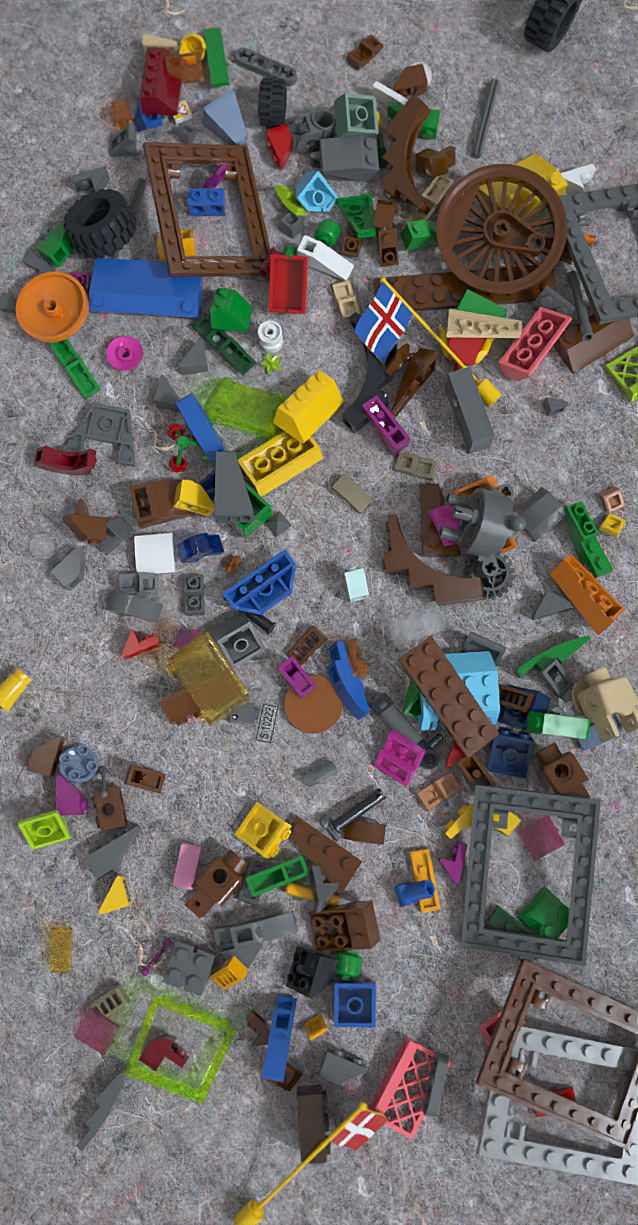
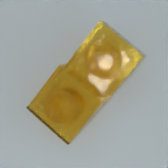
(61, 950)

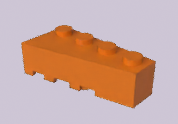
(587, 594)

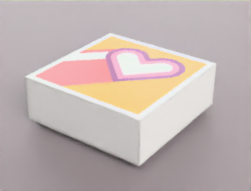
(183, 113)

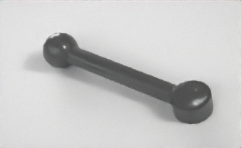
(103, 770)

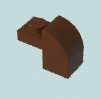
(435, 162)

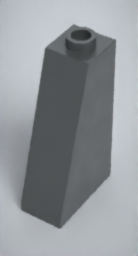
(231, 495)

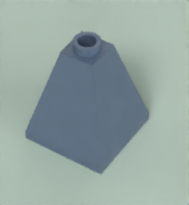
(225, 119)

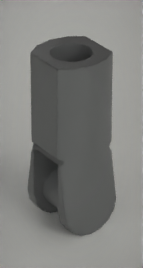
(320, 774)

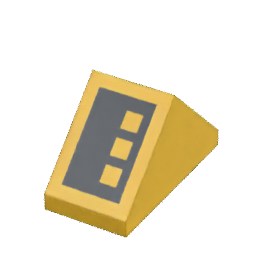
(117, 897)

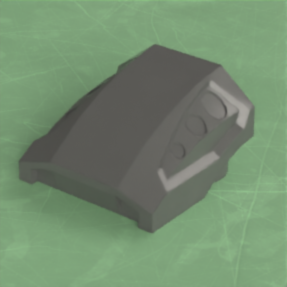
(540, 513)

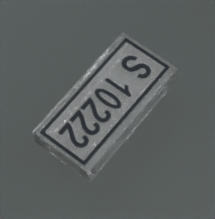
(267, 723)

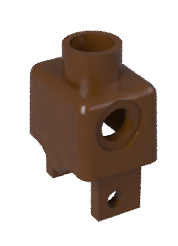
(571, 773)
(211, 891)

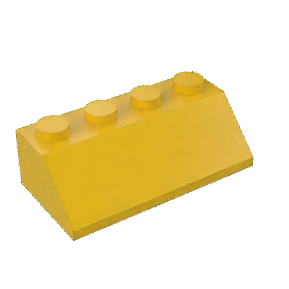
(309, 407)
(278, 461)

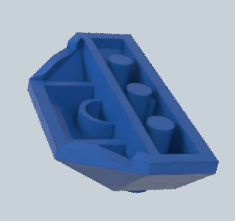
(263, 586)

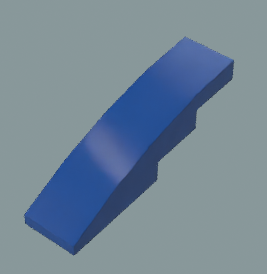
(201, 426)

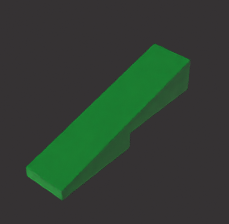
(75, 368)

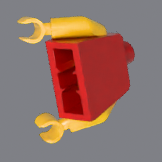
(466, 349)

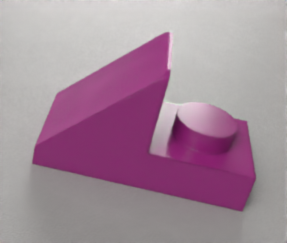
(296, 676)
(454, 867)

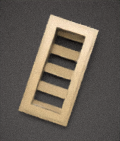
(159, 42)

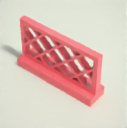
(391, 1083)

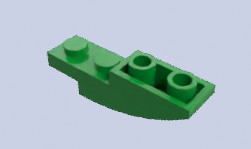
(584, 540)

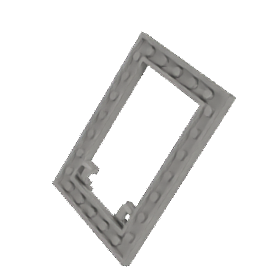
(495, 1127)

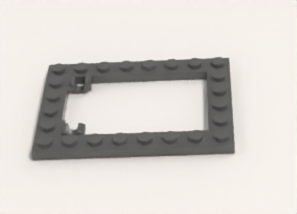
(576, 207)
(573, 810)

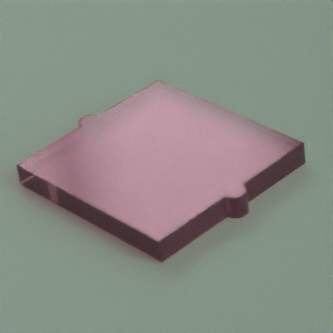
(541, 838)
(97, 1031)

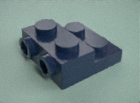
(510, 753)

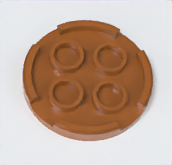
(316, 710)

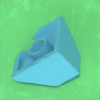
(315, 192)

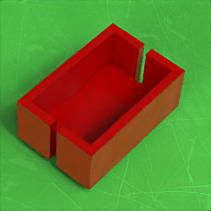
(288, 284)

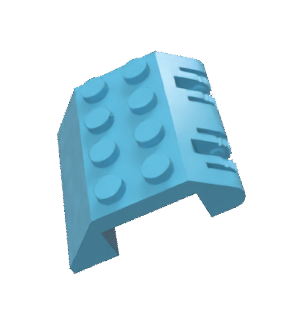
(481, 679)

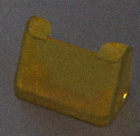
(208, 678)

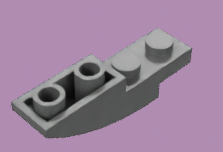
(255, 931)

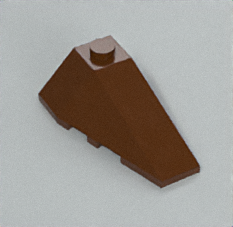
(432, 546)

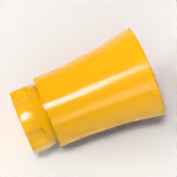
(12, 688)

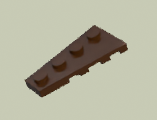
(333, 859)

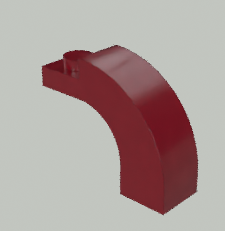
(65, 462)

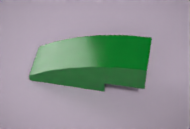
(277, 876)

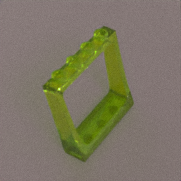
(165, 1083)

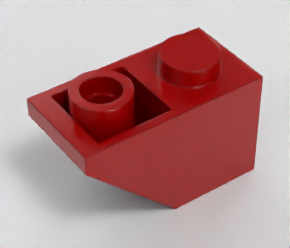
(280, 143)

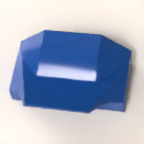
(145, 122)

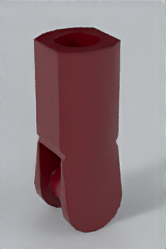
(264, 269)

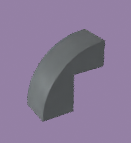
(134, 606)

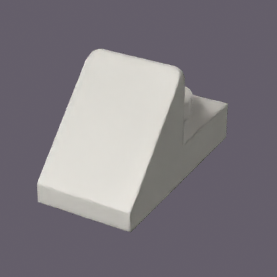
(577, 177)

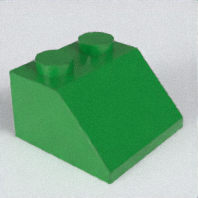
(230, 311)

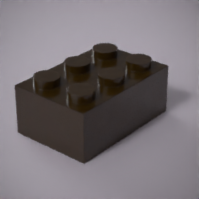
(312, 1122)

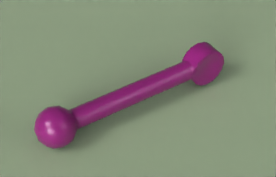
(166, 943)

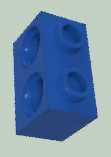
(206, 201)

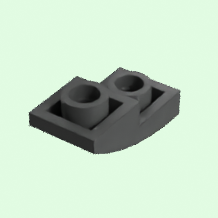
(194, 595)

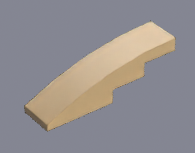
(433, 198)

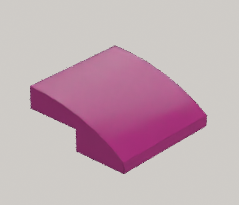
(399, 758)

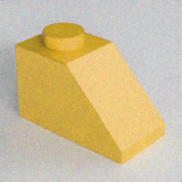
(193, 498)

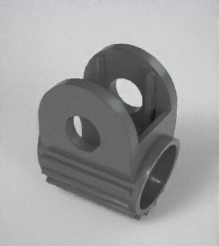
(319, 126)

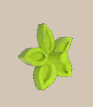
(271, 363)

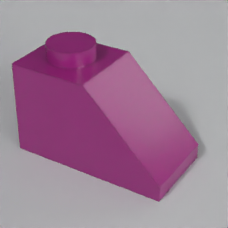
(69, 798)

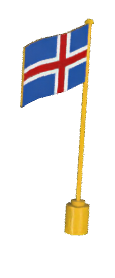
(386, 322)

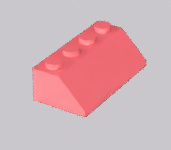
(533, 344)

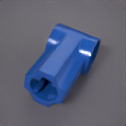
(412, 892)

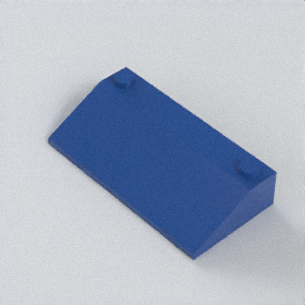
(143, 289)

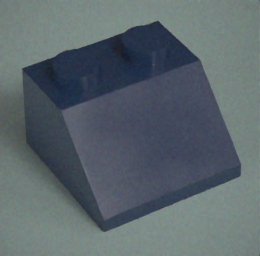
(520, 719)

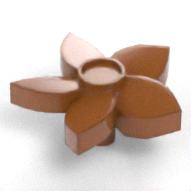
(231, 563)

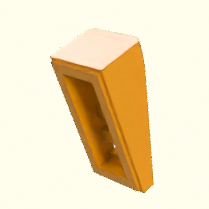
(229, 973)

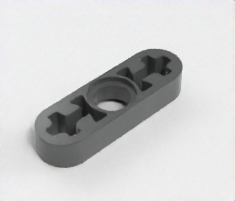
(435, 1084)

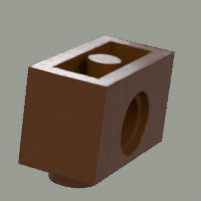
(118, 817)

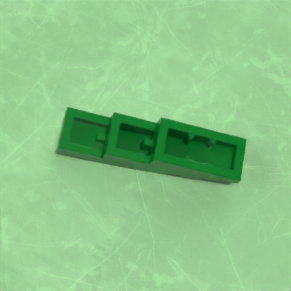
(216, 57)
(560, 652)

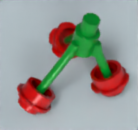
(177, 433)

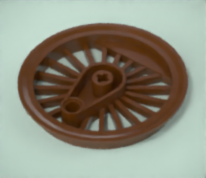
(515, 235)

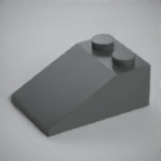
(349, 157)

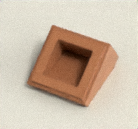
(612, 499)

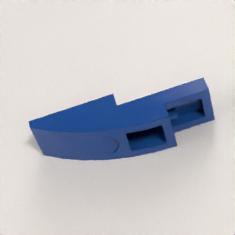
(346, 686)
(279, 1038)

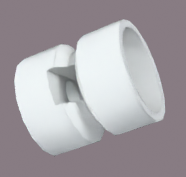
(270, 336)

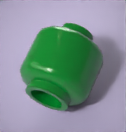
(327, 232)
(348, 965)

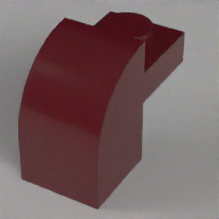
(159, 1049)

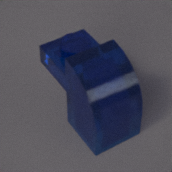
(199, 546)

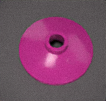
(121, 346)

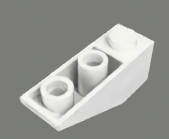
(324, 258)

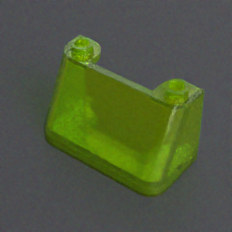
(244, 407)

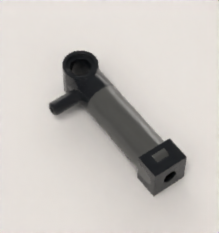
(395, 720)

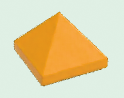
(315, 1027)

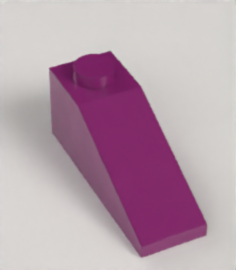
(386, 426)

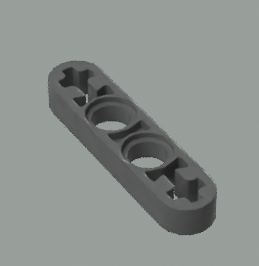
(268, 63)

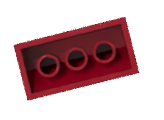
(158, 89)

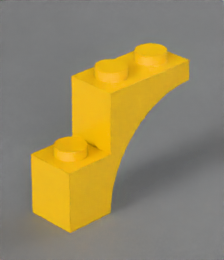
(464, 821)

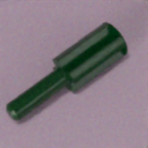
(381, 150)

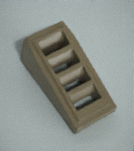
(120, 993)

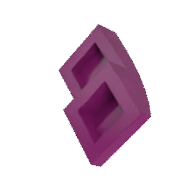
(216, 177)

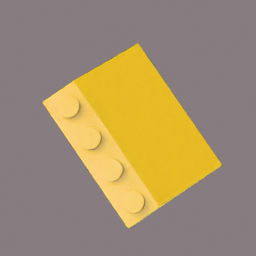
(537, 165)

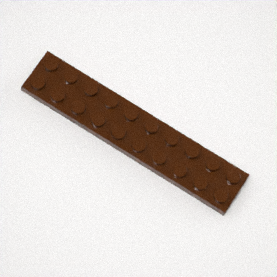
(445, 289)

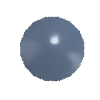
(78, 764)

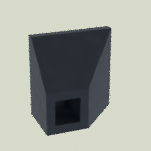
(311, 971)

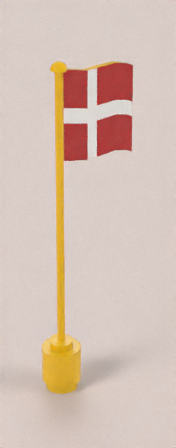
(350, 1134)

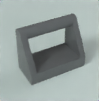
(478, 643)

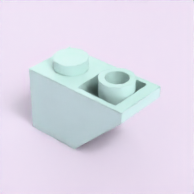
(356, 584)

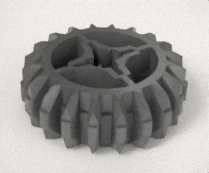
(504, 570)

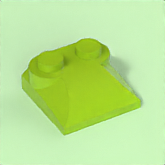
(44, 829)

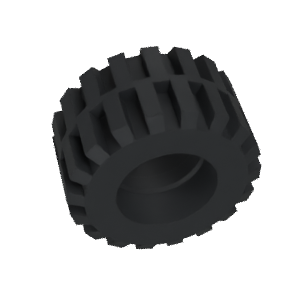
(272, 102)

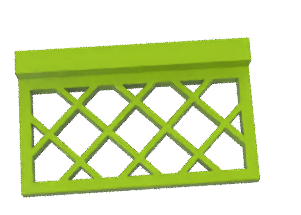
(632, 391)

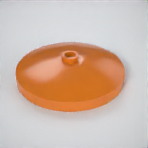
(52, 307)

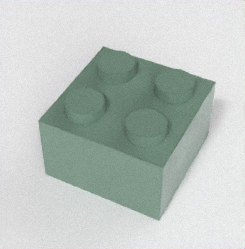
(356, 115)

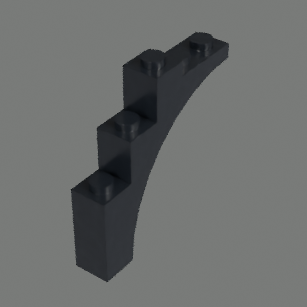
(375, 380)

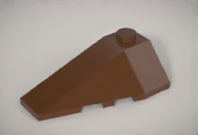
(417, 372)

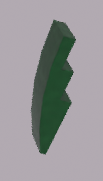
(224, 345)

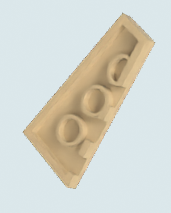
(481, 326)

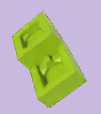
(289, 199)

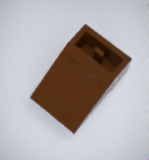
(155, 503)
(345, 927)

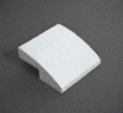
(154, 553)

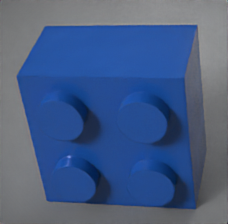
(355, 1004)

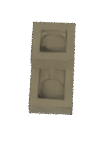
(415, 466)
(352, 493)

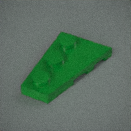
(359, 214)

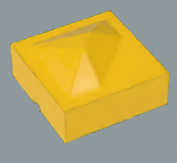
(613, 525)

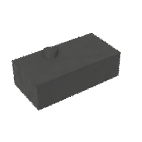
(469, 410)

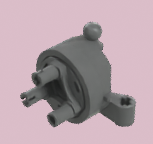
(484, 525)

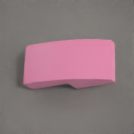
(186, 866)

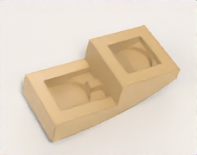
(345, 299)

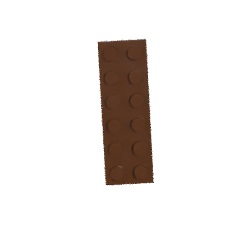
(448, 696)

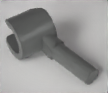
(325, 822)

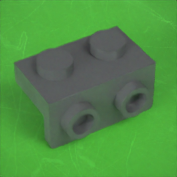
(553, 301)

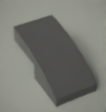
(138, 581)
(245, 894)

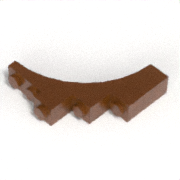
(403, 134)
(447, 588)

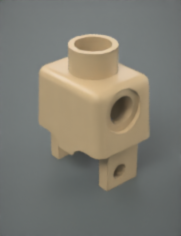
(607, 698)

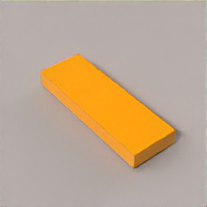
(423, 870)

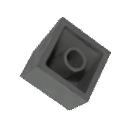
(237, 639)

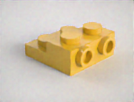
(263, 831)

